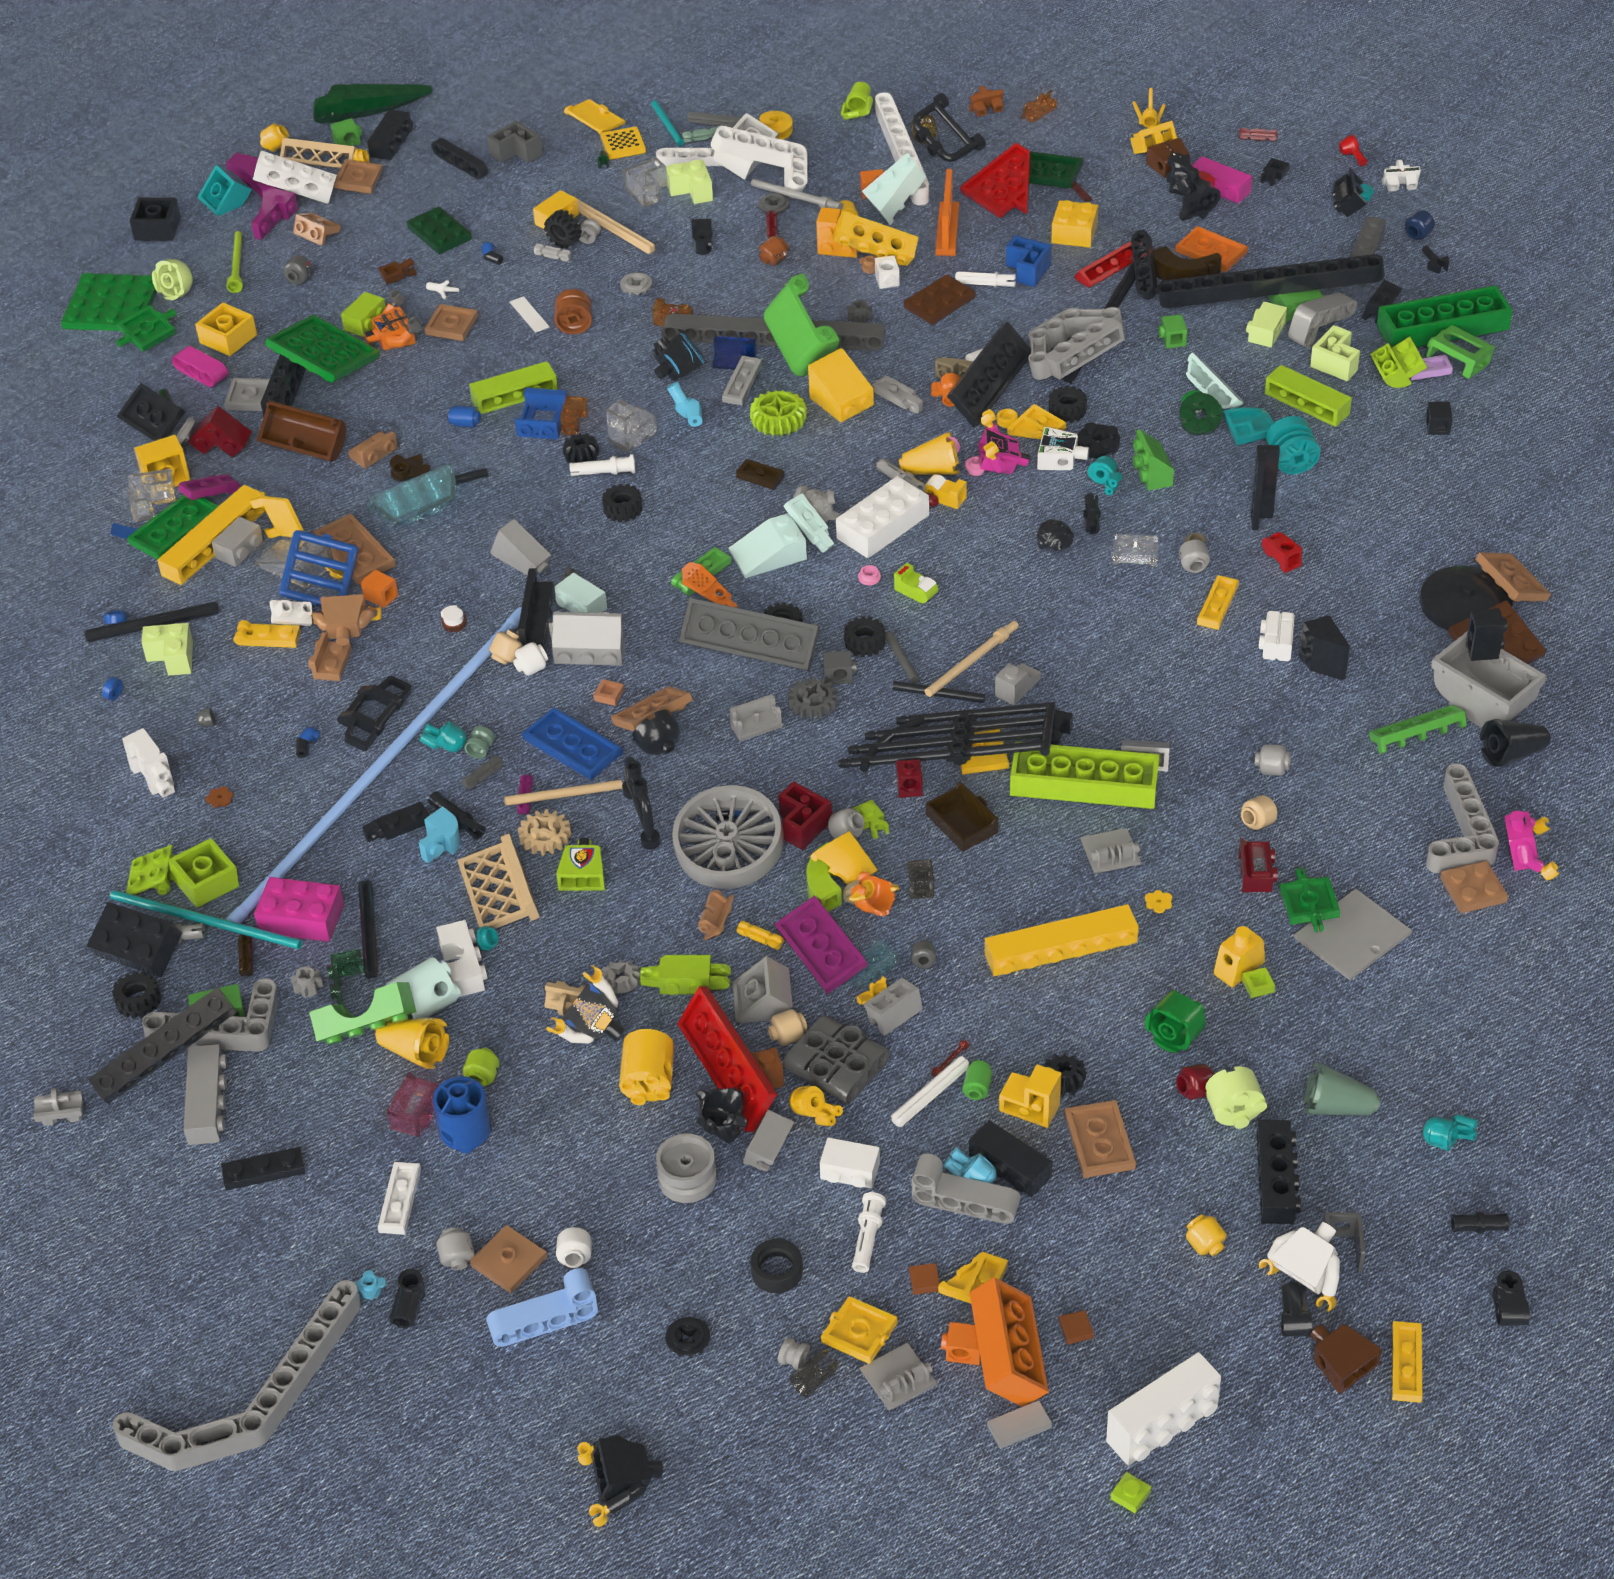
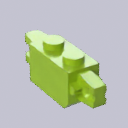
(685, 974)

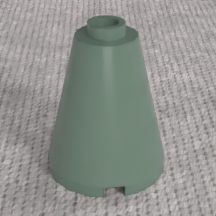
(1338, 1094)

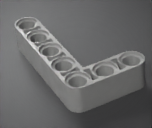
(1479, 837)
(235, 1033)

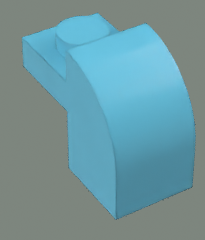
(441, 835)

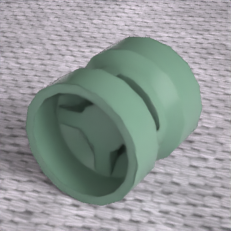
(479, 742)

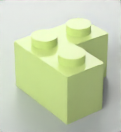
(690, 178)
(1334, 355)
(169, 643)

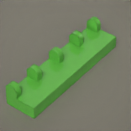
(1417, 726)

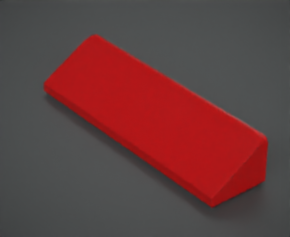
(1106, 266)

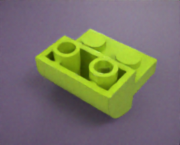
(1398, 363)

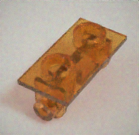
(1033, 110)

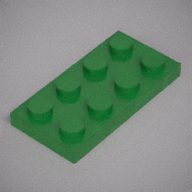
(170, 525)

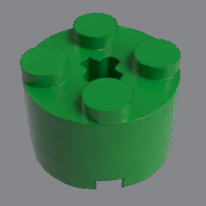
(1175, 1021)

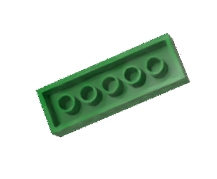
(1473, 311)

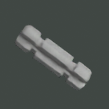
(552, 252)

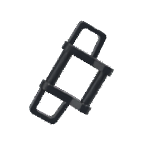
(352, 718)

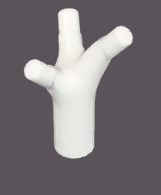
(441, 288)

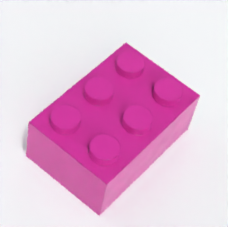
(299, 908)

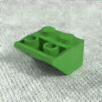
(1151, 462)

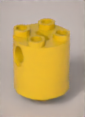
(646, 1066)

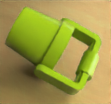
(858, 101)

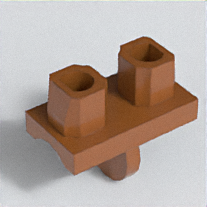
(985, 99)

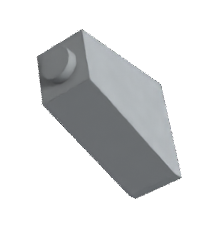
(520, 549)

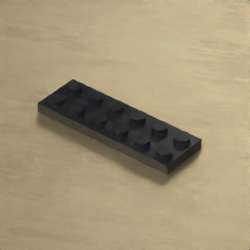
(990, 374)

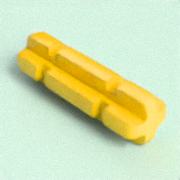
(760, 935)

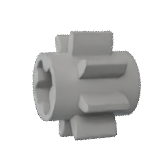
(307, 981)

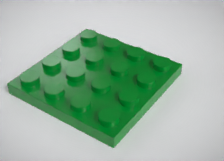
(106, 300)
(322, 348)

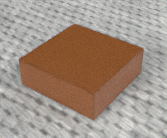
(924, 1278)
(1076, 1327)

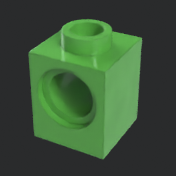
(340, 131)

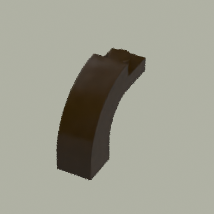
(1173, 267)

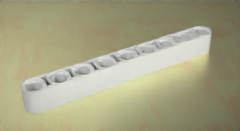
(898, 139)

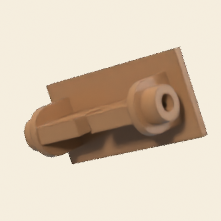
(713, 920)

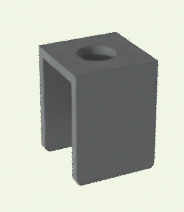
(1354, 1230)

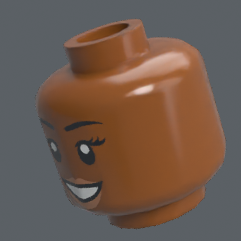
(773, 251)

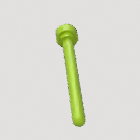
(234, 282)

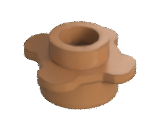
(868, 263)

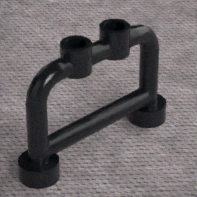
(935, 147)
(636, 789)

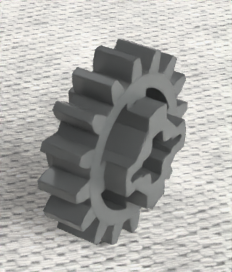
(812, 698)

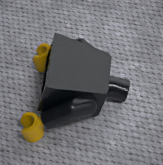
(619, 1471)

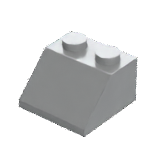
(762, 992)

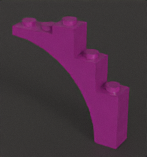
(275, 201)

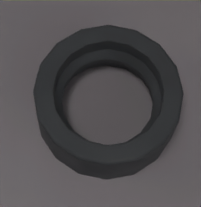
(770, 1249)

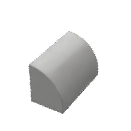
(1149, 747)

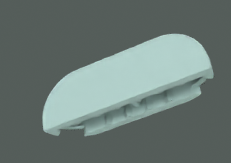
(1211, 383)

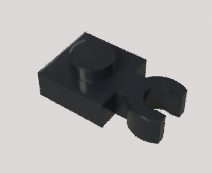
(1274, 170)

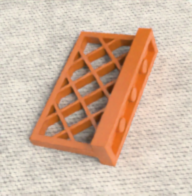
(947, 221)

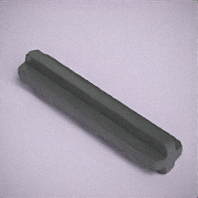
(712, 119)

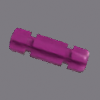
(525, 787)

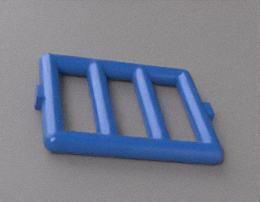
(294, 554)

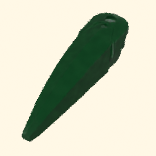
(364, 100)

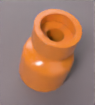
(944, 387)

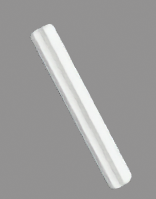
(930, 1091)

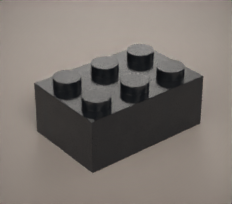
(134, 939)

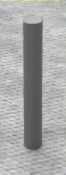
(902, 658)

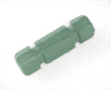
(698, 135)

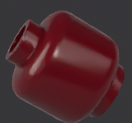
(1193, 1080)

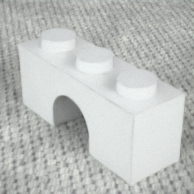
(457, 943)

